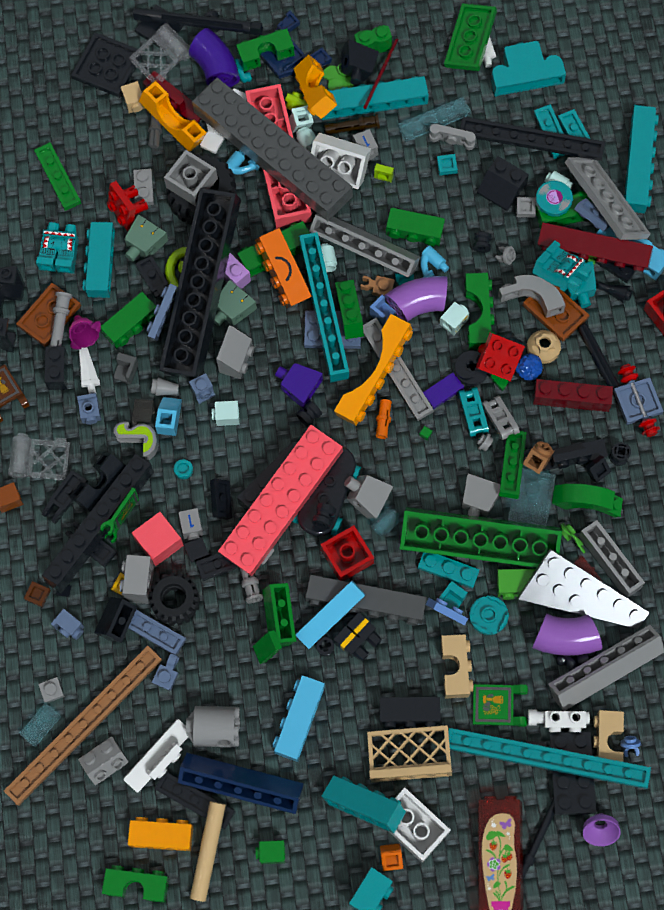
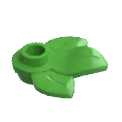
(336, 78)
(568, 532)

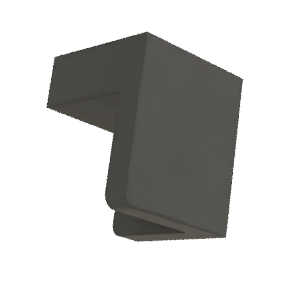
(126, 368)

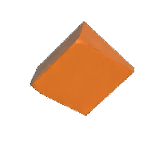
(391, 857)

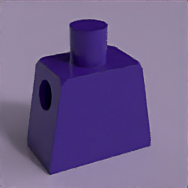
(299, 382)

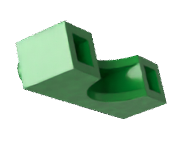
(477, 289)

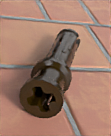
(361, 123)

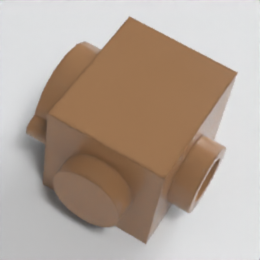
(539, 457)

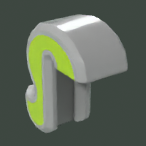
(138, 434)

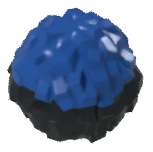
(529, 368)

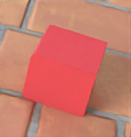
(157, 538)

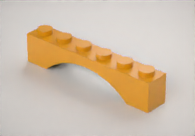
(353, 404)

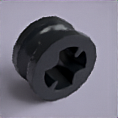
(330, 649)

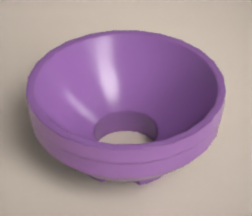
(601, 834)

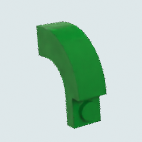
(587, 496)

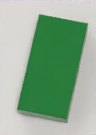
(267, 646)

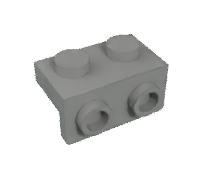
(103, 761)

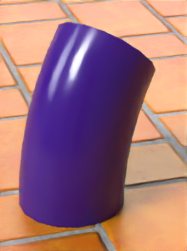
(214, 58)

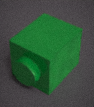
(271, 852)

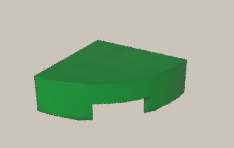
(500, 382)

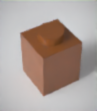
(9, 497)

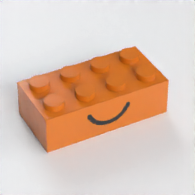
(282, 267)

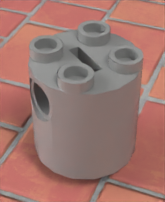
(214, 726)

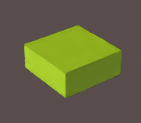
(383, 172)

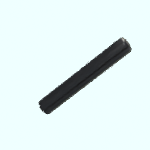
(598, 356)

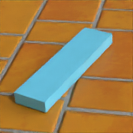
(330, 614)

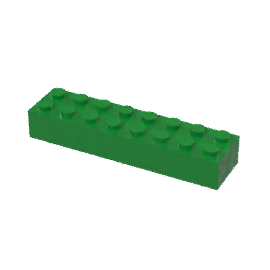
(478, 537)

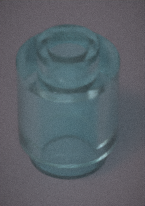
(385, 522)

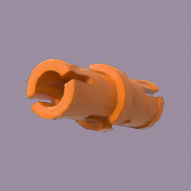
(383, 419)

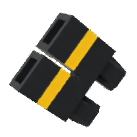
(356, 635)

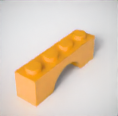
(318, 98)
(185, 131)

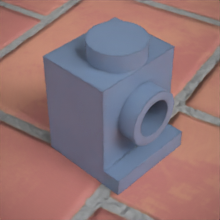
(202, 388)
(89, 401)
(68, 625)

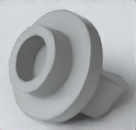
(508, 255)

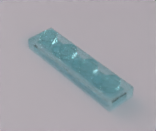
(441, 115)

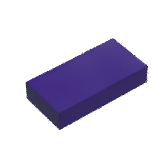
(443, 390)

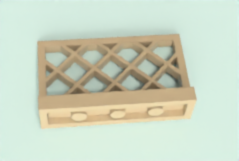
(413, 771)

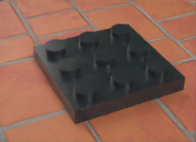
(105, 65)

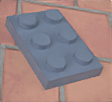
(162, 311)
(312, 336)

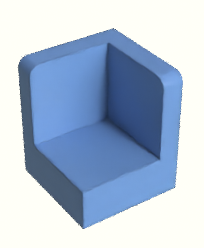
(381, 310)

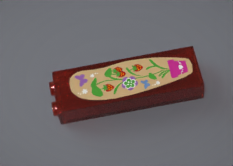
(500, 854)

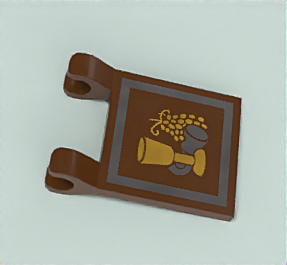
(10, 390)

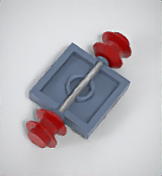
(638, 401)

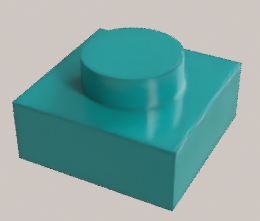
(447, 164)

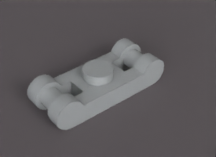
(452, 136)
(500, 417)

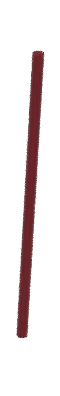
(380, 73)

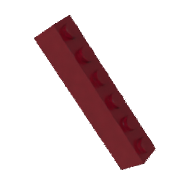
(597, 246)

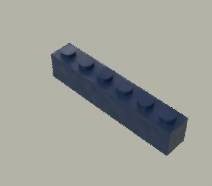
(240, 783)

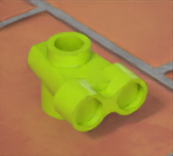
(295, 100)

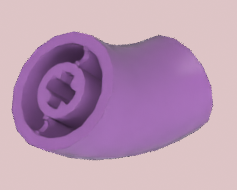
(418, 297)
(568, 636)

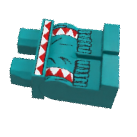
(58, 249)
(561, 268)

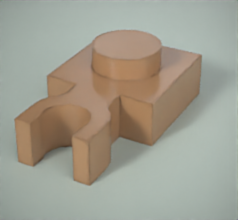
(379, 286)

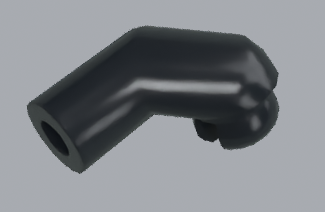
(567, 660)

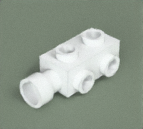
(564, 720)

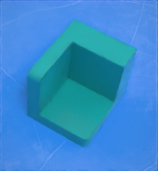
(453, 595)

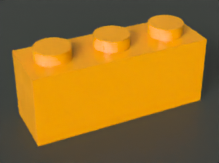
(160, 834)

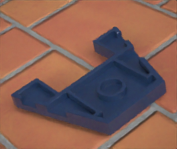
(285, 66)

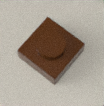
(37, 594)

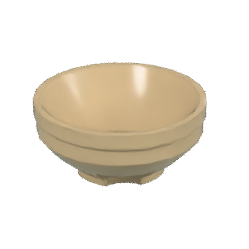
(547, 354)

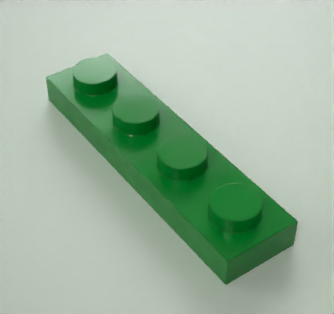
(57, 176)
(512, 465)

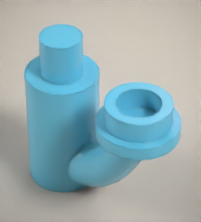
(236, 160)
(432, 256)

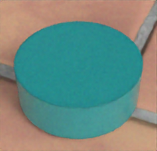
(183, 469)

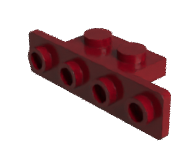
(178, 100)

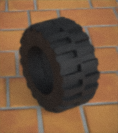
(225, 182)

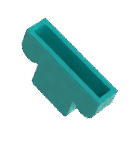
(526, 70)

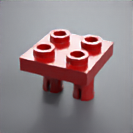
(120, 204)
(499, 356)

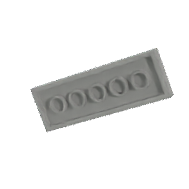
(607, 198)

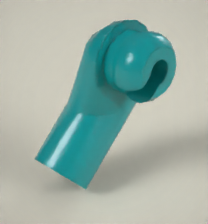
(244, 77)

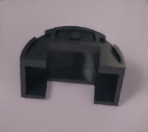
(11, 288)

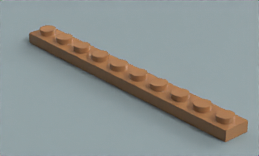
(82, 725)

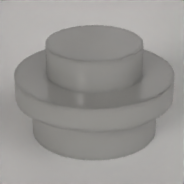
(484, 442)

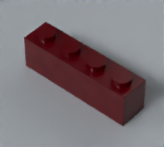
(573, 395)

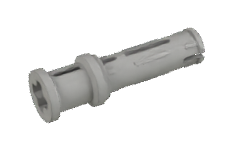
(61, 311)
(251, 588)

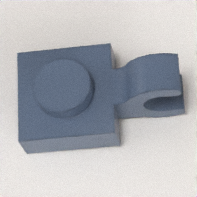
(166, 676)

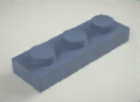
(156, 633)

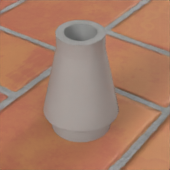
(163, 387)

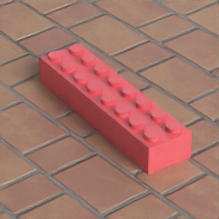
(284, 204)
(281, 500)

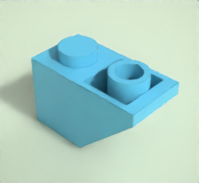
(168, 416)

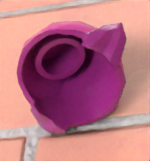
(83, 332)

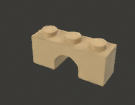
(456, 648)
(607, 724)

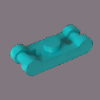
(473, 411)

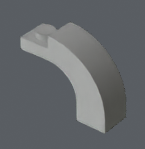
(536, 288)

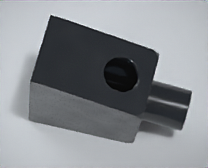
(357, 61)

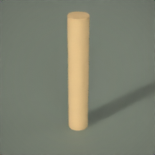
(207, 851)

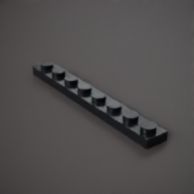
(535, 139)

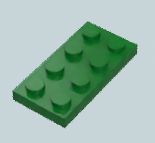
(470, 37)

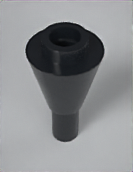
(619, 292)

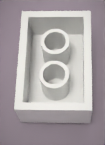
(343, 157)
(419, 829)

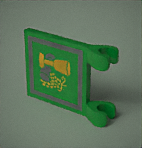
(121, 514)
(495, 705)

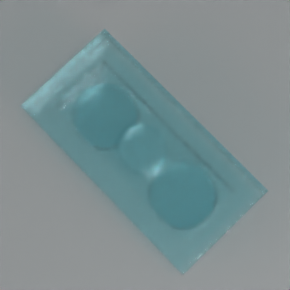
(40, 724)

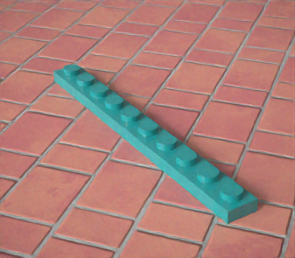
(549, 758)

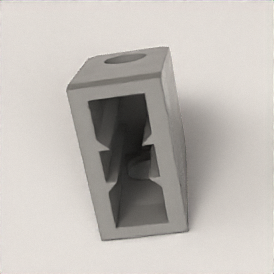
(367, 494)
(479, 495)

